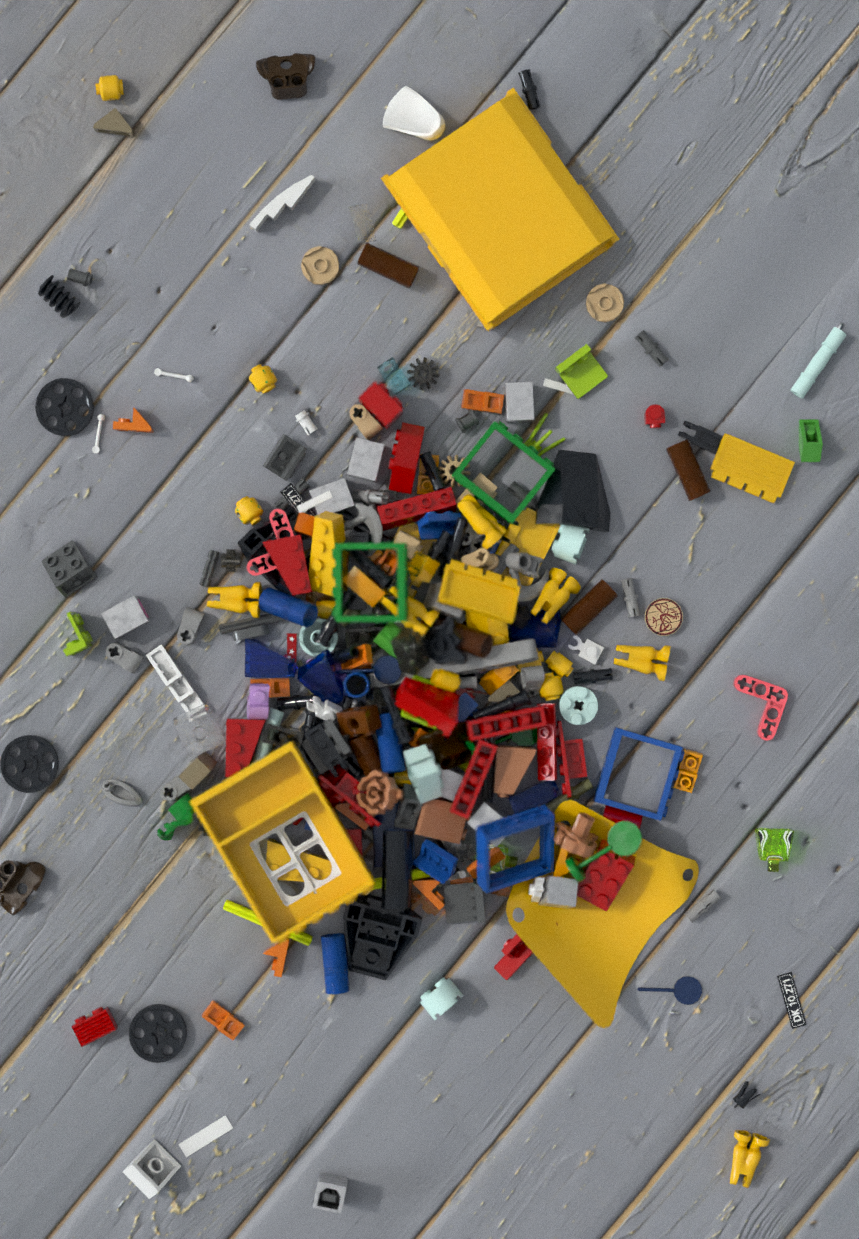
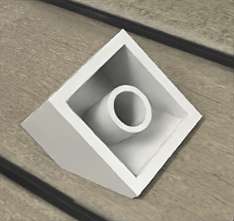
(151, 1169)

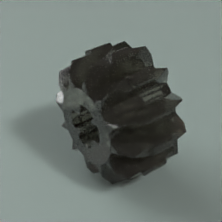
(420, 380)

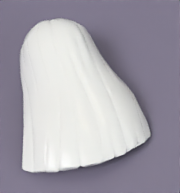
(413, 115)

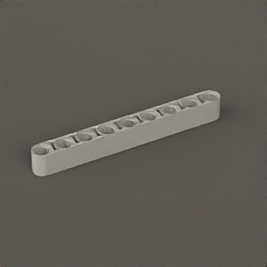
(499, 657)

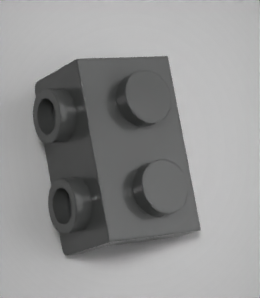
(285, 457)

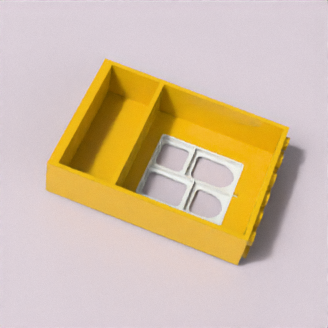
(262, 803)

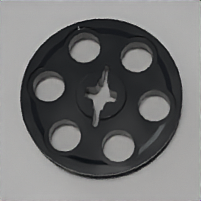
(55, 410)
(27, 754)
(151, 1039)

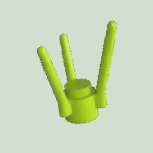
(536, 445)

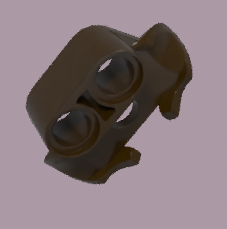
(301, 67)
(449, 751)
(29, 873)

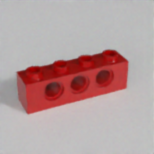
(415, 508)
(506, 723)
(473, 778)

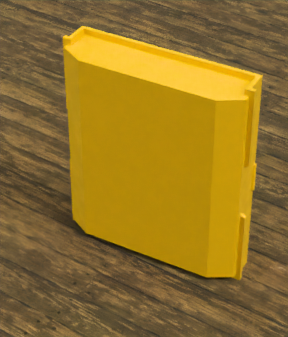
(501, 211)

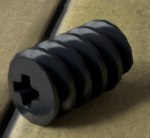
(57, 297)

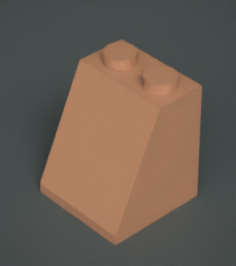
(510, 768)
(439, 823)

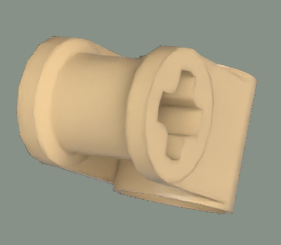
(367, 424)
(481, 559)

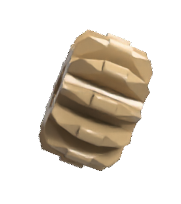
(455, 463)

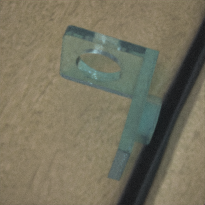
(394, 377)

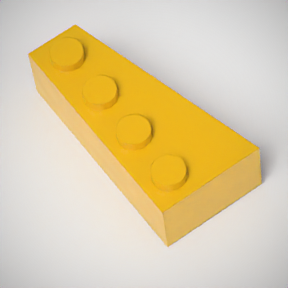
(326, 532)

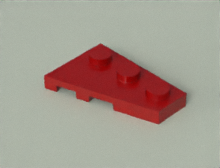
(291, 562)

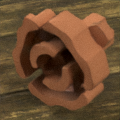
(380, 793)
(577, 838)

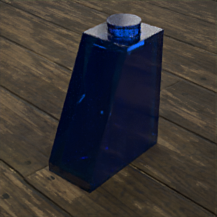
(544, 634)
(267, 662)
(322, 678)
(533, 796)

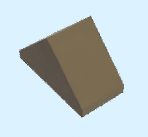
(113, 124)
(502, 692)
(197, 770)

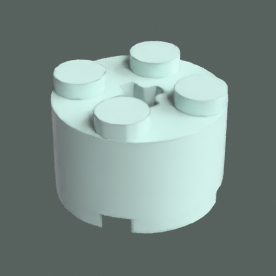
(570, 543)
(307, 641)
(579, 694)
(441, 998)

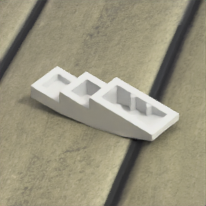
(288, 198)
(174, 678)

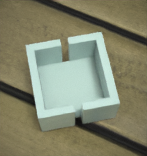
(423, 773)

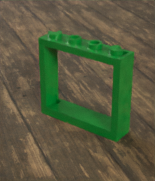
(484, 497)
(402, 582)

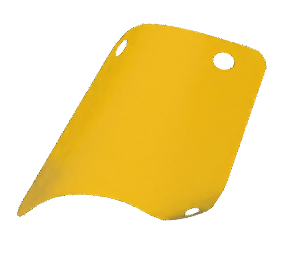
(593, 947)

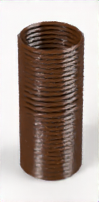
(382, 262)
(688, 470)
(585, 611)
(473, 640)
(361, 746)

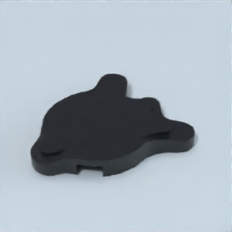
(442, 643)

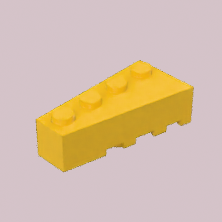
(277, 856)

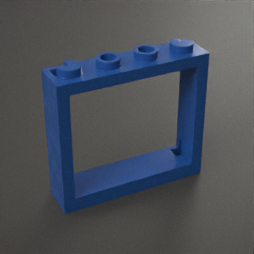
(608, 765)
(507, 826)

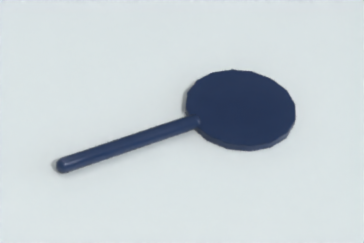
(385, 670)
(686, 990)

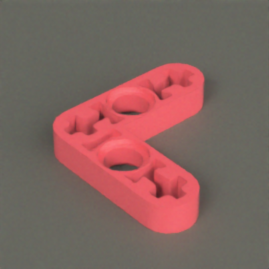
(258, 559)
(771, 703)

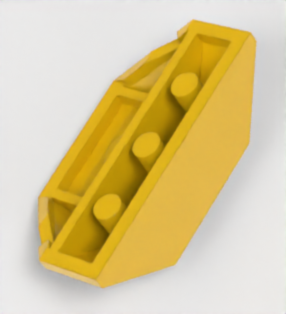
(491, 626)

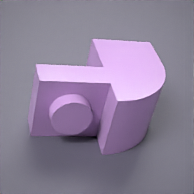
(258, 701)

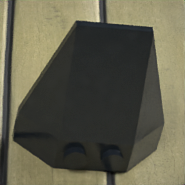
(574, 493)
(253, 547)
(377, 936)

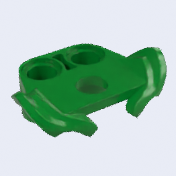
(182, 812)

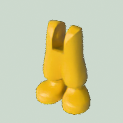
(481, 520)
(552, 597)
(233, 598)
(415, 609)
(641, 659)
(746, 1160)

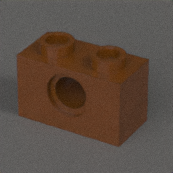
(359, 720)

